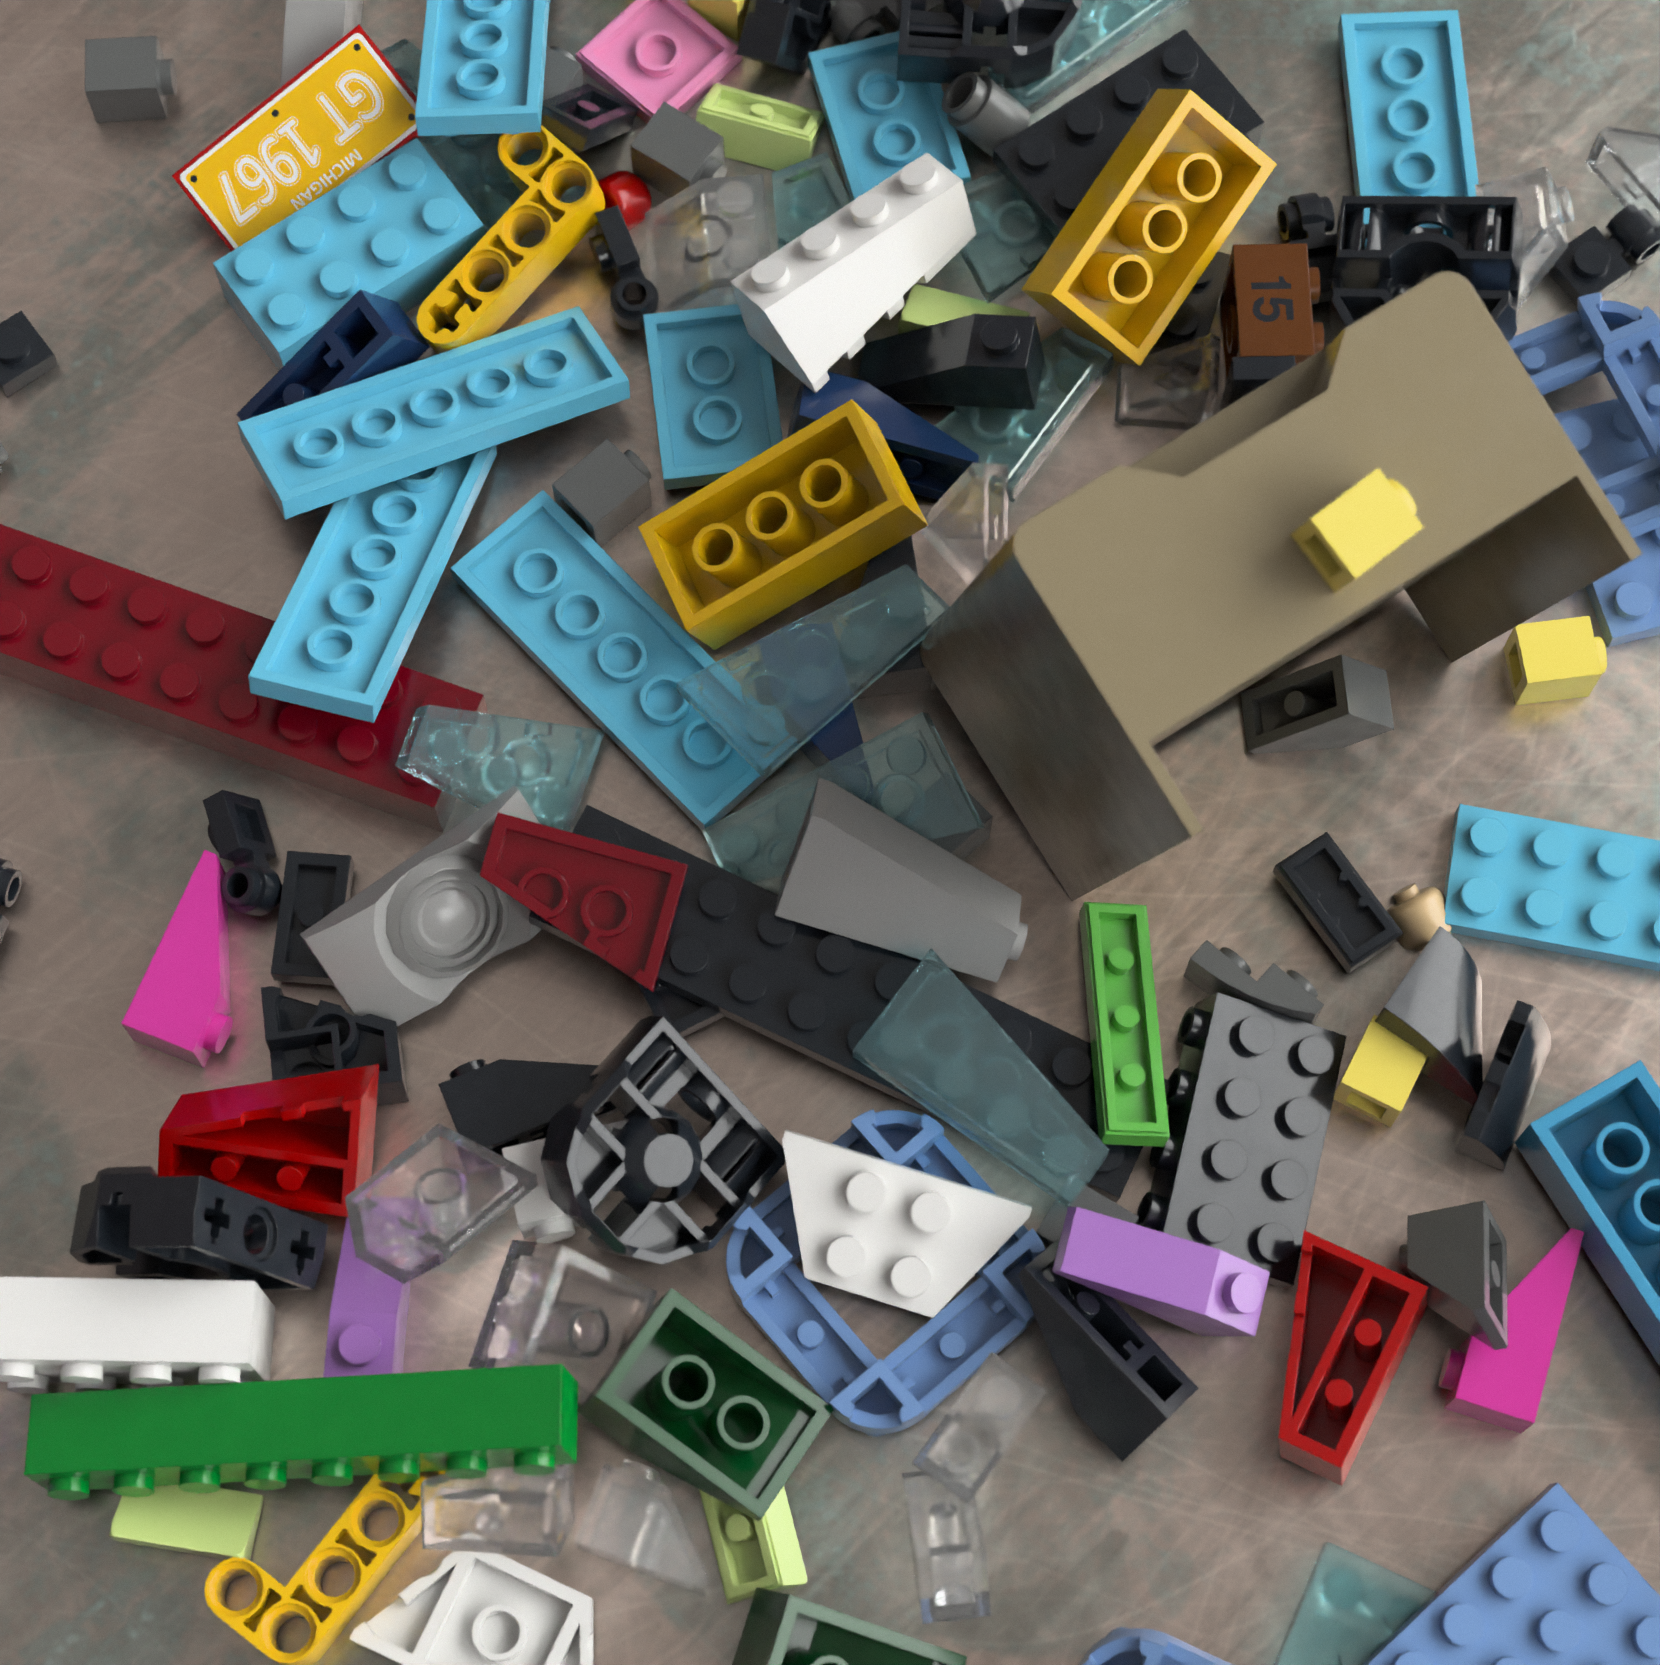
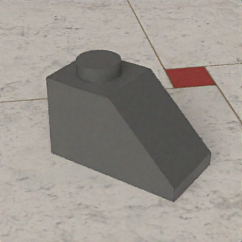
(1318, 707)
(1464, 1266)

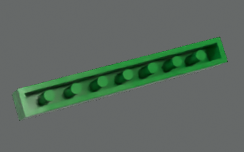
(303, 1430)

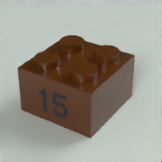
(1269, 303)

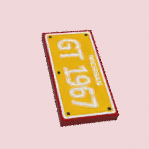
(302, 141)

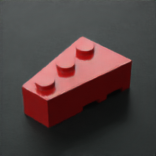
(281, 1139)
(1343, 1353)

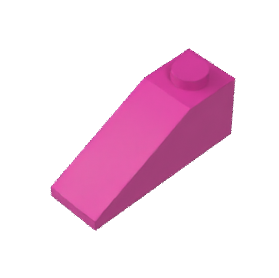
(186, 988)
(1508, 1382)

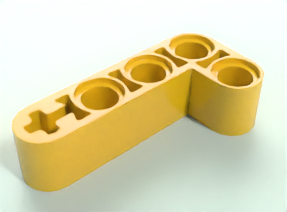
(500, 247)
(303, 1593)

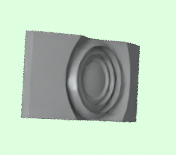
(423, 923)

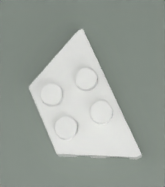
(891, 1226)
(483, 1613)

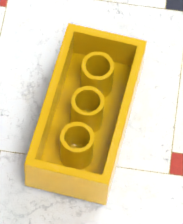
(1149, 225)
(782, 525)

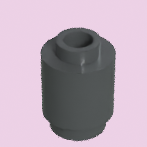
(983, 111)

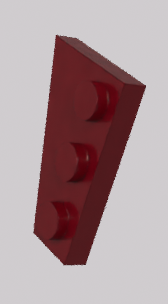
(591, 890)

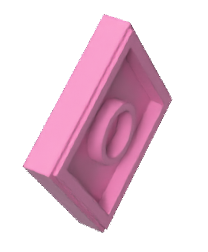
(658, 56)

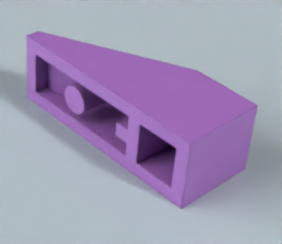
(1162, 1274)
(365, 1318)

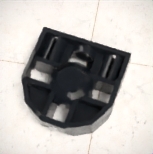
(939, 47)
(1406, 254)
(722, 1165)
(193, 1231)

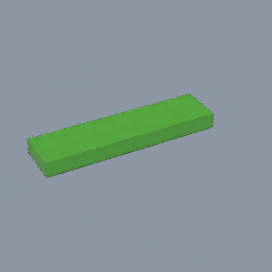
(1123, 1025)

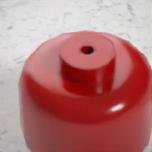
(629, 194)

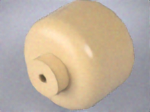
(1418, 915)

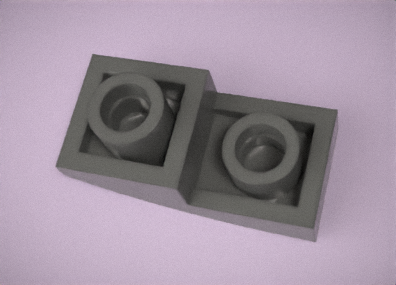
(1275, 990)

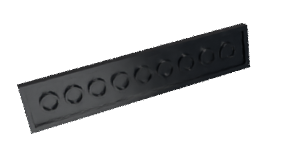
(819, 986)

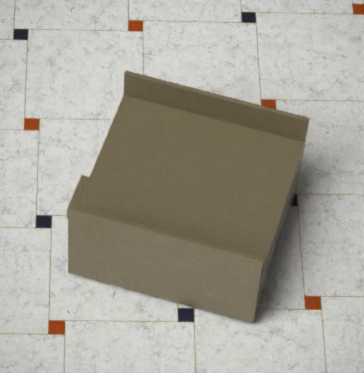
(1185, 580)

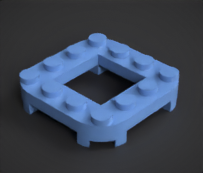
(1627, 349)
(817, 1342)

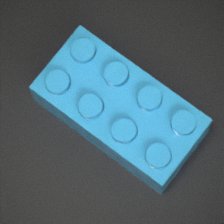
(379, 232)

